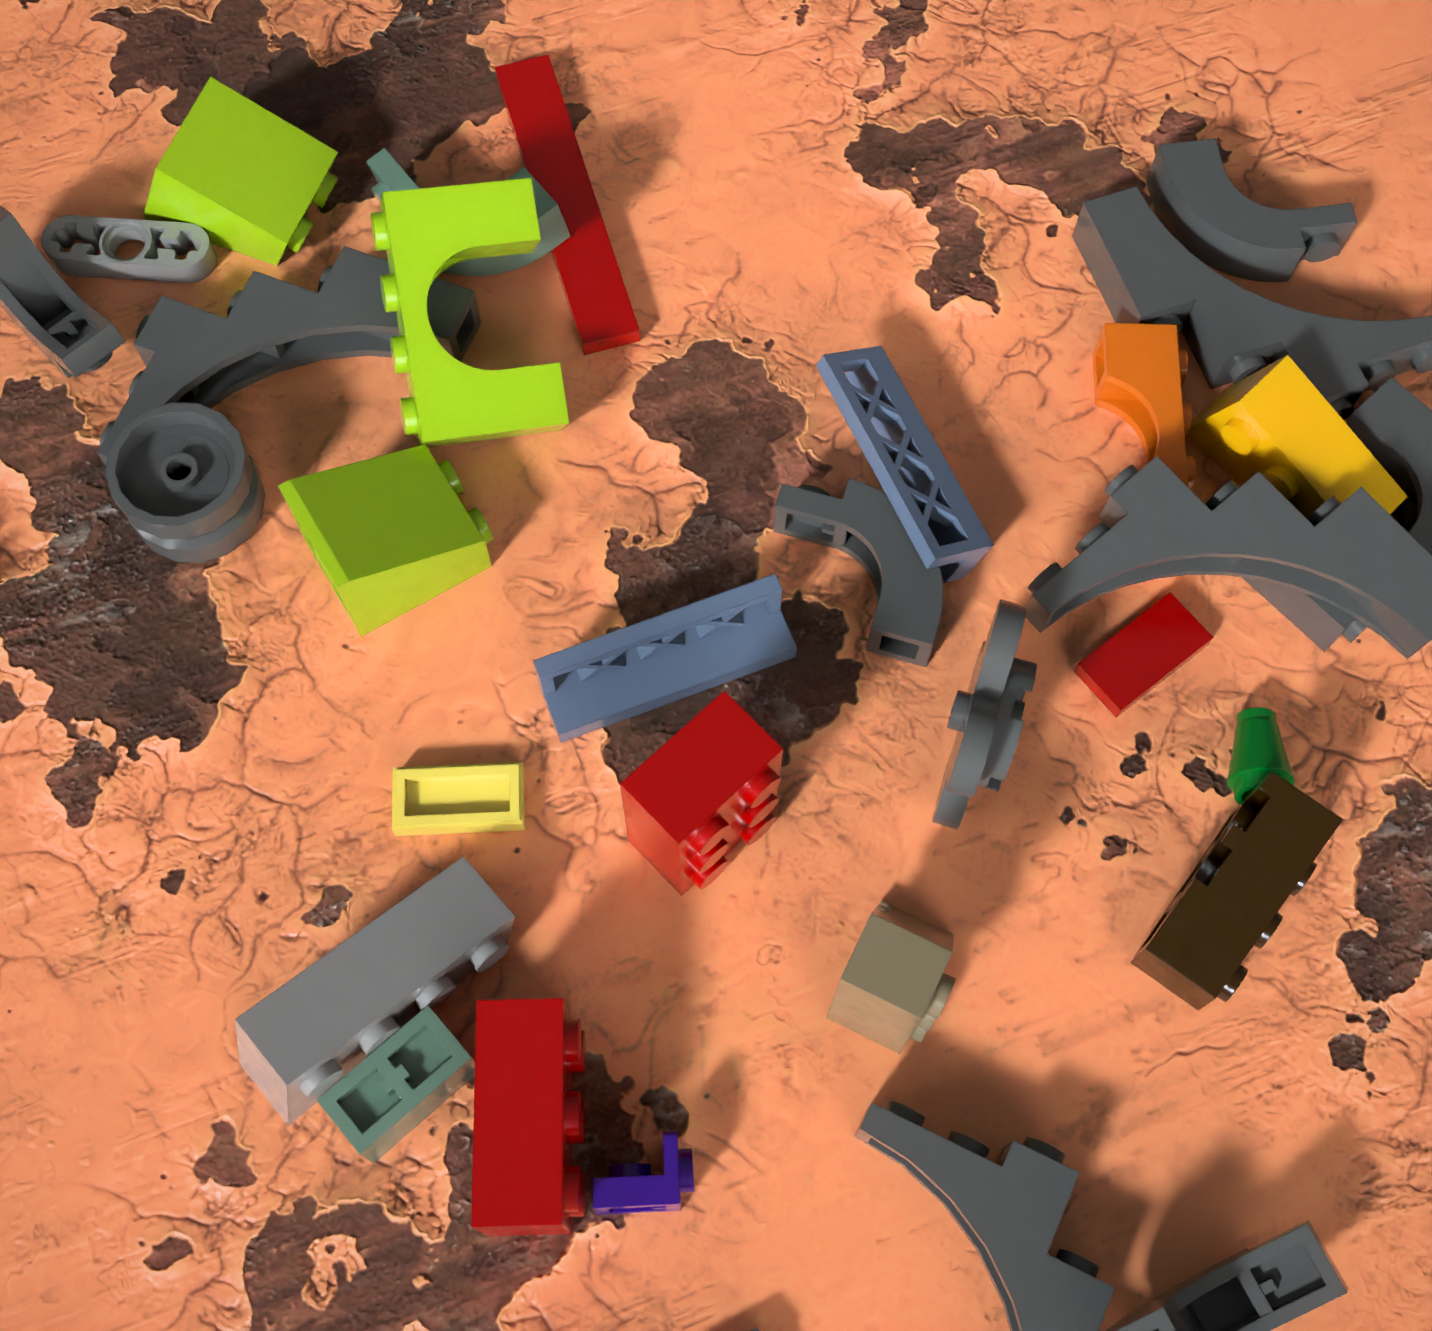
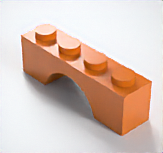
(1140, 380)

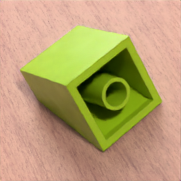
(241, 176)
(389, 532)

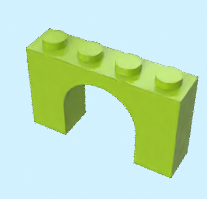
(422, 238)

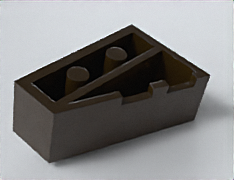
(1237, 892)

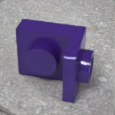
(635, 1190)

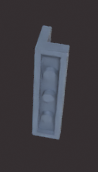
(906, 460)
(665, 658)

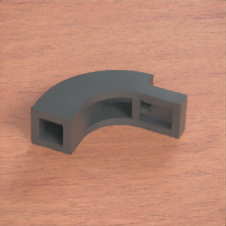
(1231, 230)
(48, 309)
(873, 535)
(1247, 1290)

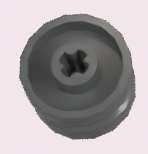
(185, 482)

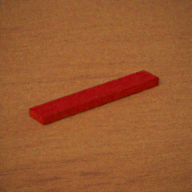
(554, 159)

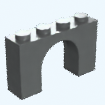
(1399, 436)

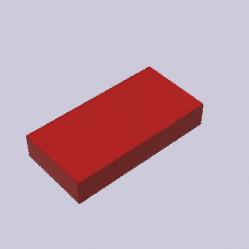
(1143, 654)

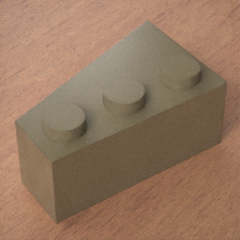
(894, 979)

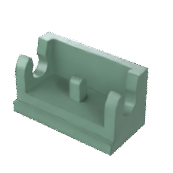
(398, 1085)

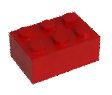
(703, 794)
(527, 1118)

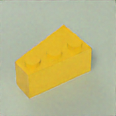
(1293, 438)

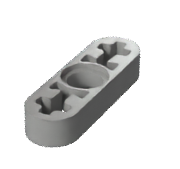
(109, 233)

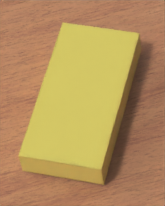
(458, 798)

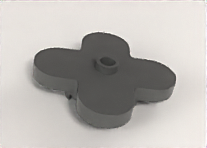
(986, 717)

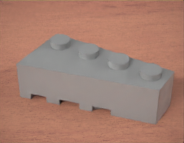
(370, 987)

